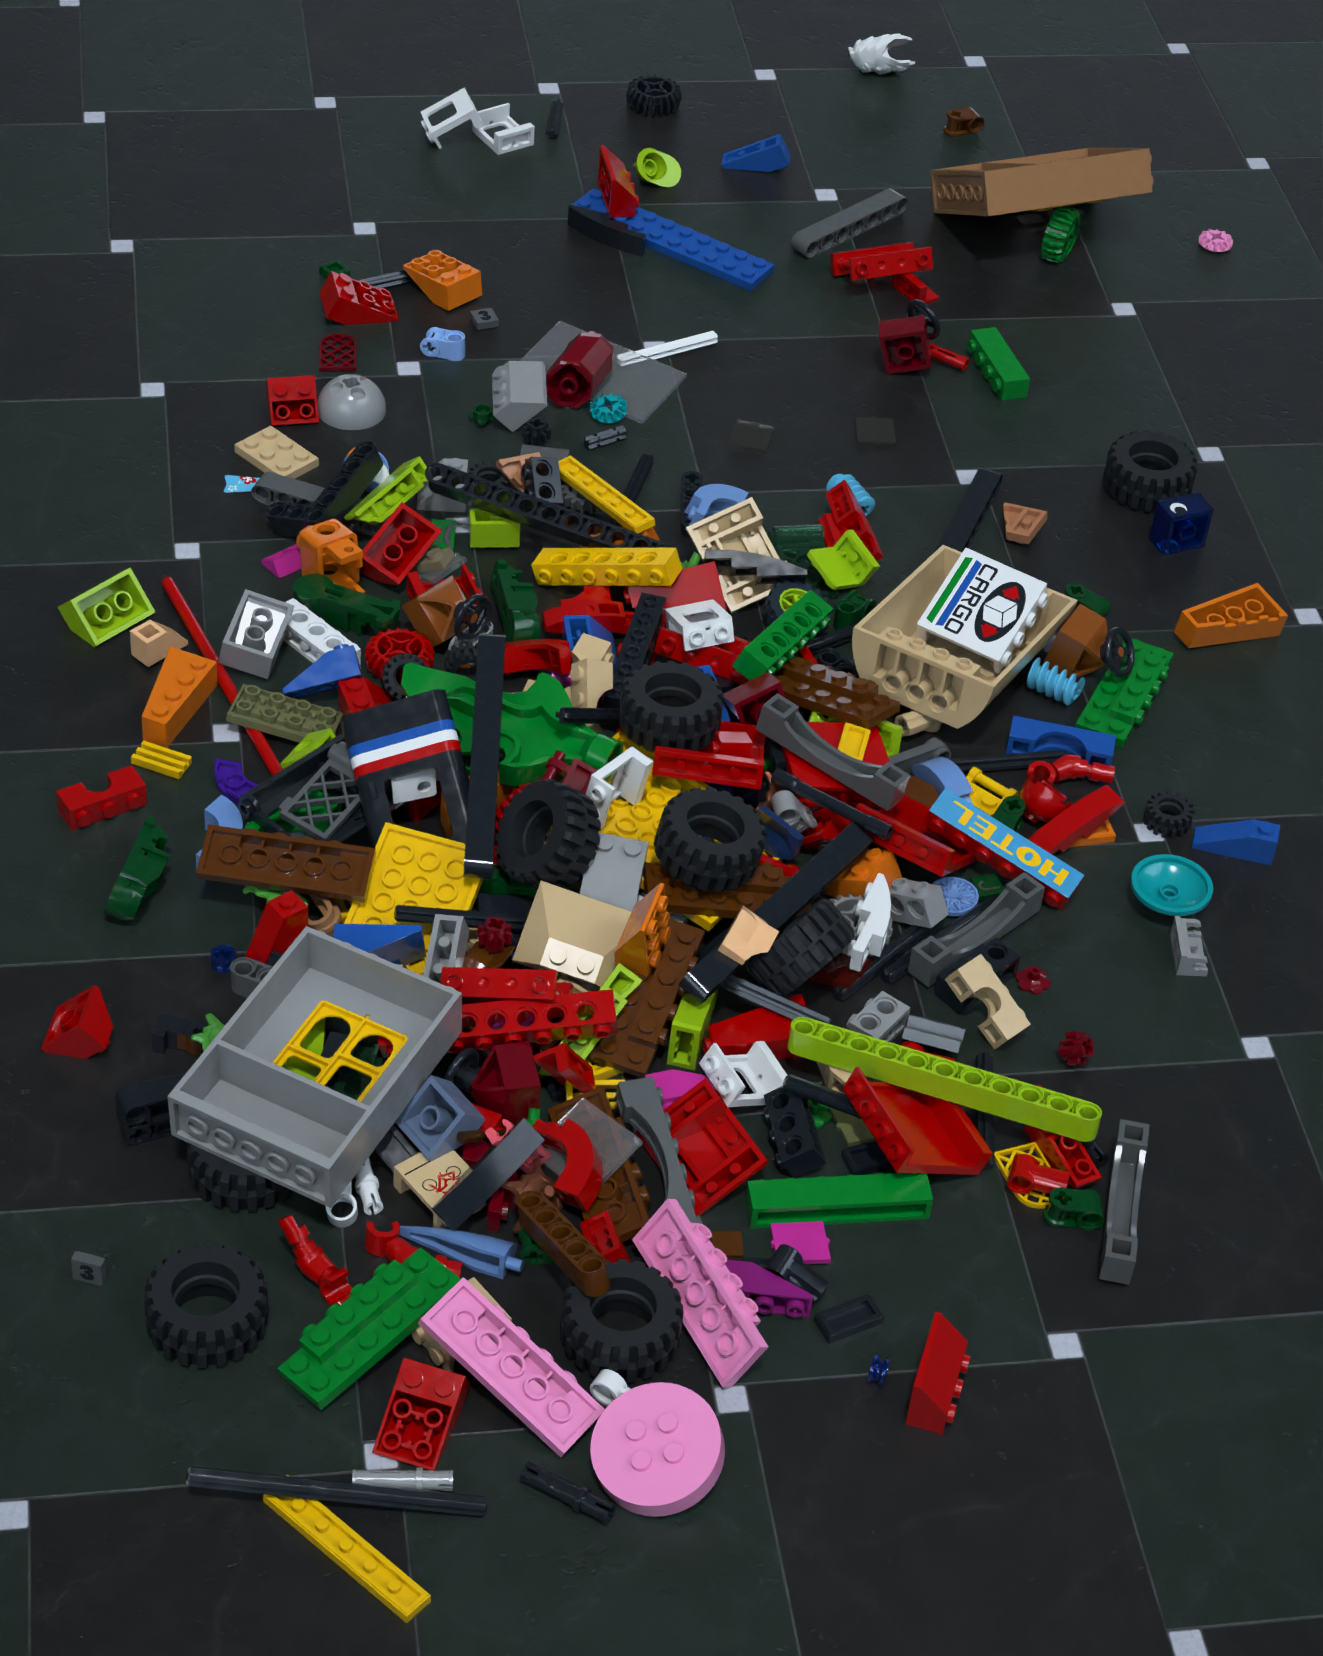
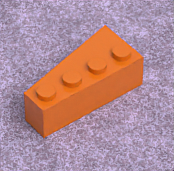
(1231, 618)
(177, 695)

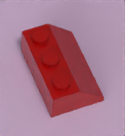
(616, 185)
(398, 546)
(360, 694)
(938, 1377)

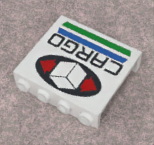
(984, 607)

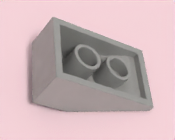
(255, 634)
(616, 871)

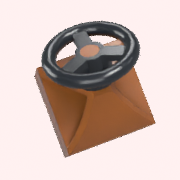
(446, 612)
(1086, 646)

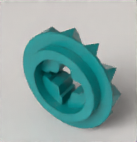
(603, 414)

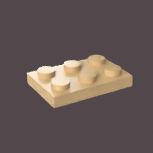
(276, 453)

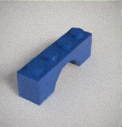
(1039, 736)

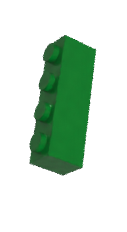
(998, 363)

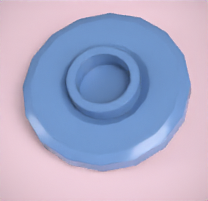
(958, 895)

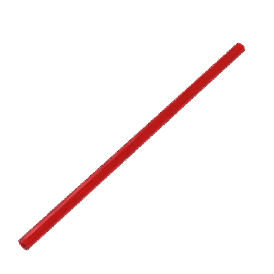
(223, 678)

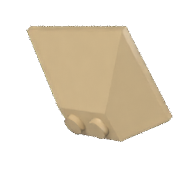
(738, 530)
(571, 935)

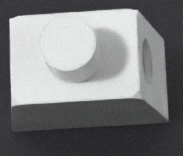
(414, 786)

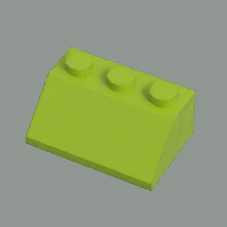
(107, 608)

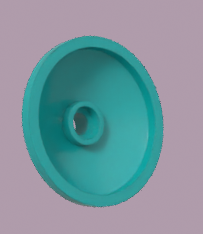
(1171, 885)

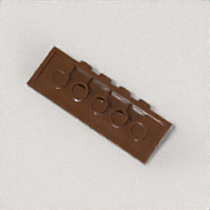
(835, 693)
(286, 863)
(718, 904)
(651, 1006)
(621, 1191)

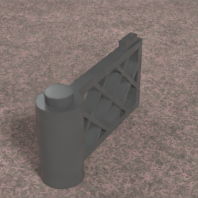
(339, 764)

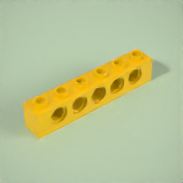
(607, 566)

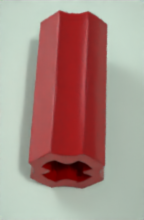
(832, 531)

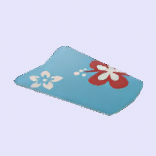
(239, 483)

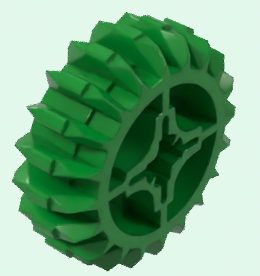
(1060, 234)

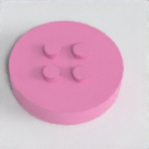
(657, 1449)

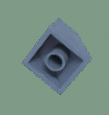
(437, 1116)

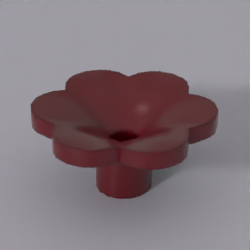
(1033, 980)

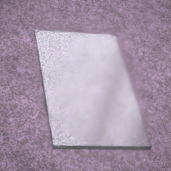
(633, 376)

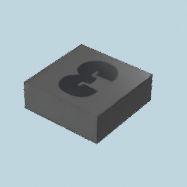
(484, 318)
(88, 1268)

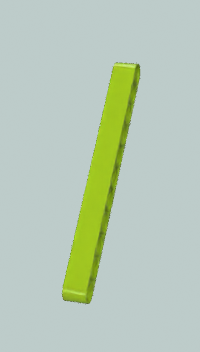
(945, 1079)

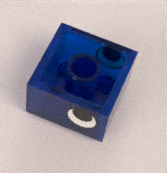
(1181, 524)

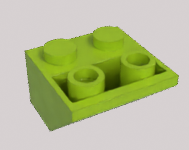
(492, 530)

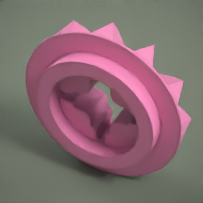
(1215, 240)

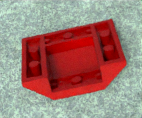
(711, 1146)

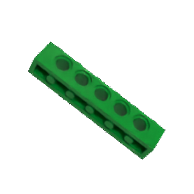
(784, 637)

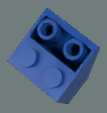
(576, 625)

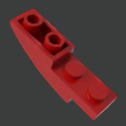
(607, 613)
(1065, 1155)

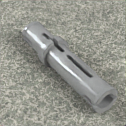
(410, 1479)

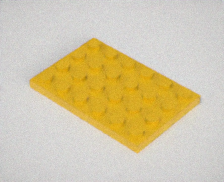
(418, 872)

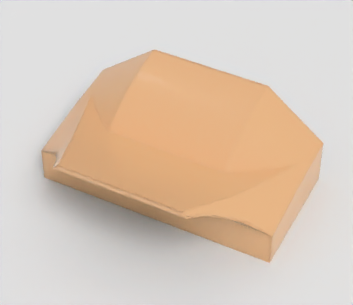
(747, 937)

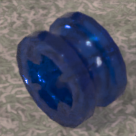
(218, 955)
(879, 1369)

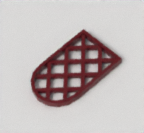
(345, 366)

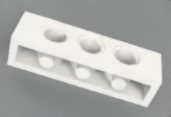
(312, 635)

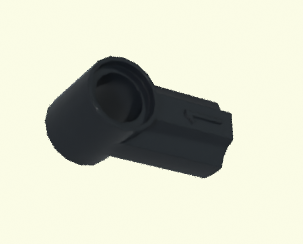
(788, 1265)

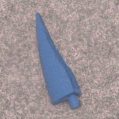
(474, 1250)

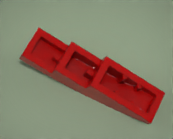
(850, 516)
(1077, 820)

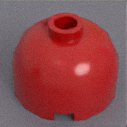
(1042, 800)

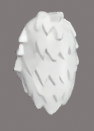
(873, 55)

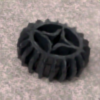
(653, 95)

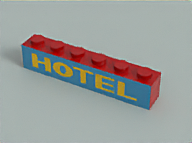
(1002, 847)

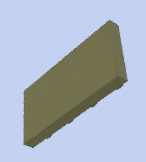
(280, 714)

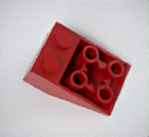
(356, 301)
(421, 1414)

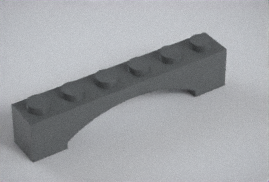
(786, 726)
(1012, 907)
(641, 1106)
(1120, 1228)

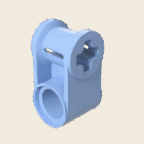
(446, 344)

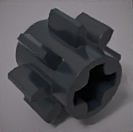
(536, 432)

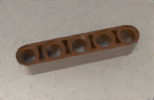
(563, 1243)

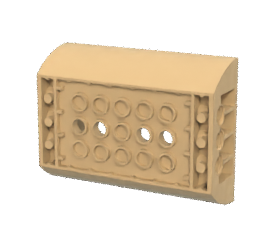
(936, 673)

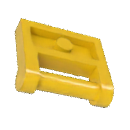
(981, 798)

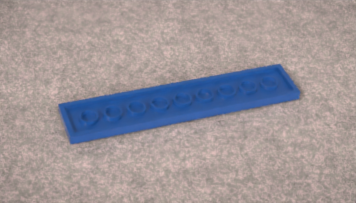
(689, 246)

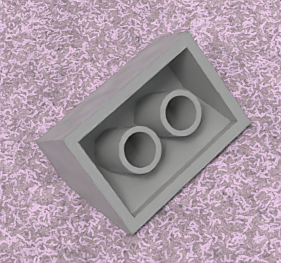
(518, 392)

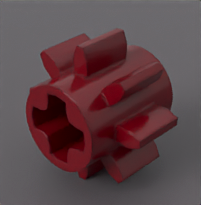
(494, 934)
(1076, 1048)

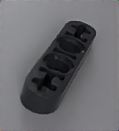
(688, 490)

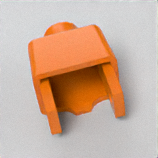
(331, 548)

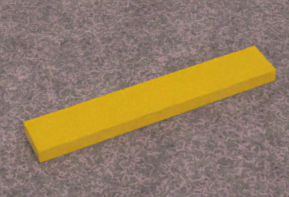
(604, 496)
(352, 1554)

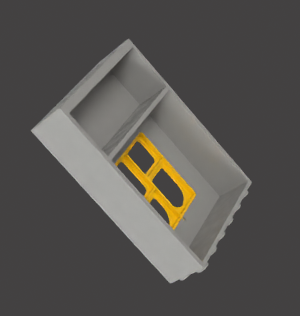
(294, 1128)

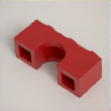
(83, 807)

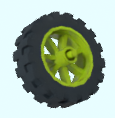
(783, 596)

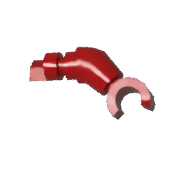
(1070, 767)
(394, 1247)
(315, 1263)

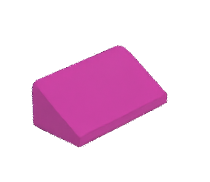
(284, 561)

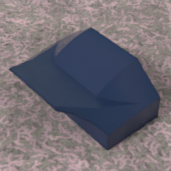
(781, 838)

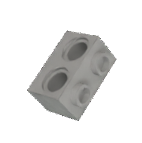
(917, 903)
(881, 1018)

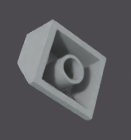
(434, 502)

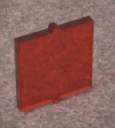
(838, 972)

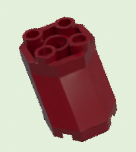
(579, 370)

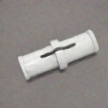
(367, 1187)

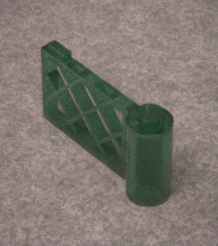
(800, 540)

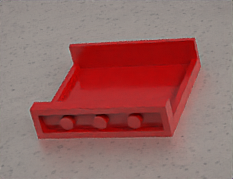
(713, 767)
(813, 776)
(915, 840)
(918, 1129)

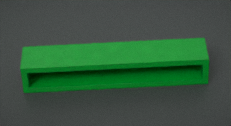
(839, 1199)

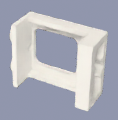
(465, 111)
(507, 140)
(692, 627)
(628, 781)
(757, 1067)

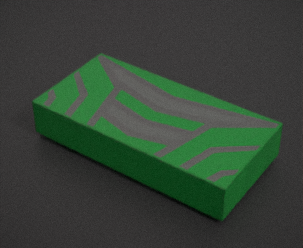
(447, 537)

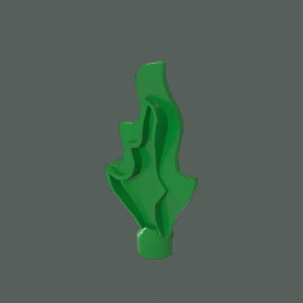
(528, 724)

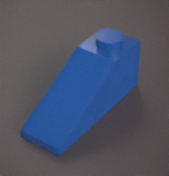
(760, 156)
(326, 672)
(1244, 840)

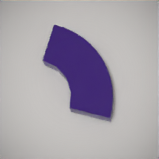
(231, 780)

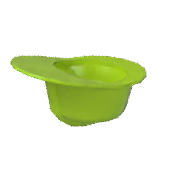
(657, 168)

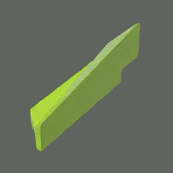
(390, 493)
(622, 983)

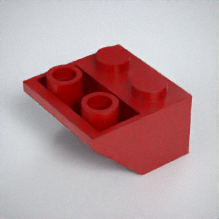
(292, 400)

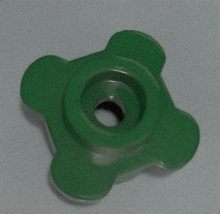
(481, 414)

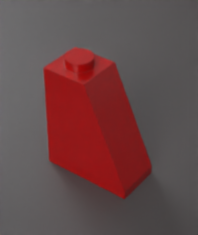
(278, 927)

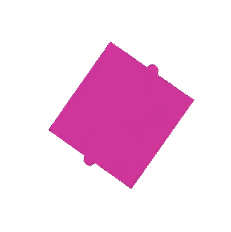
(805, 1237)

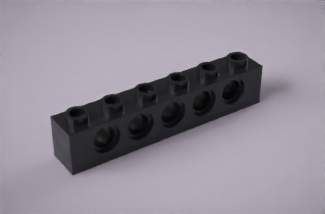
(638, 644)

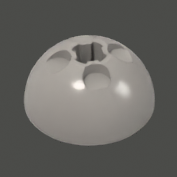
(351, 403)

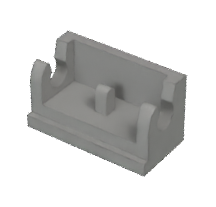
(1188, 948)

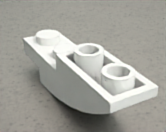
(872, 923)

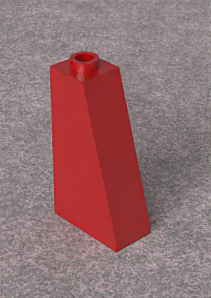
(690, 586)
(740, 1032)

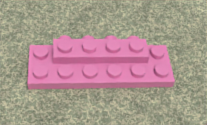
(711, 1296)
(512, 1366)

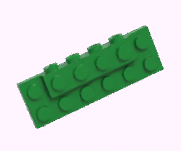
(1121, 701)
(366, 1326)

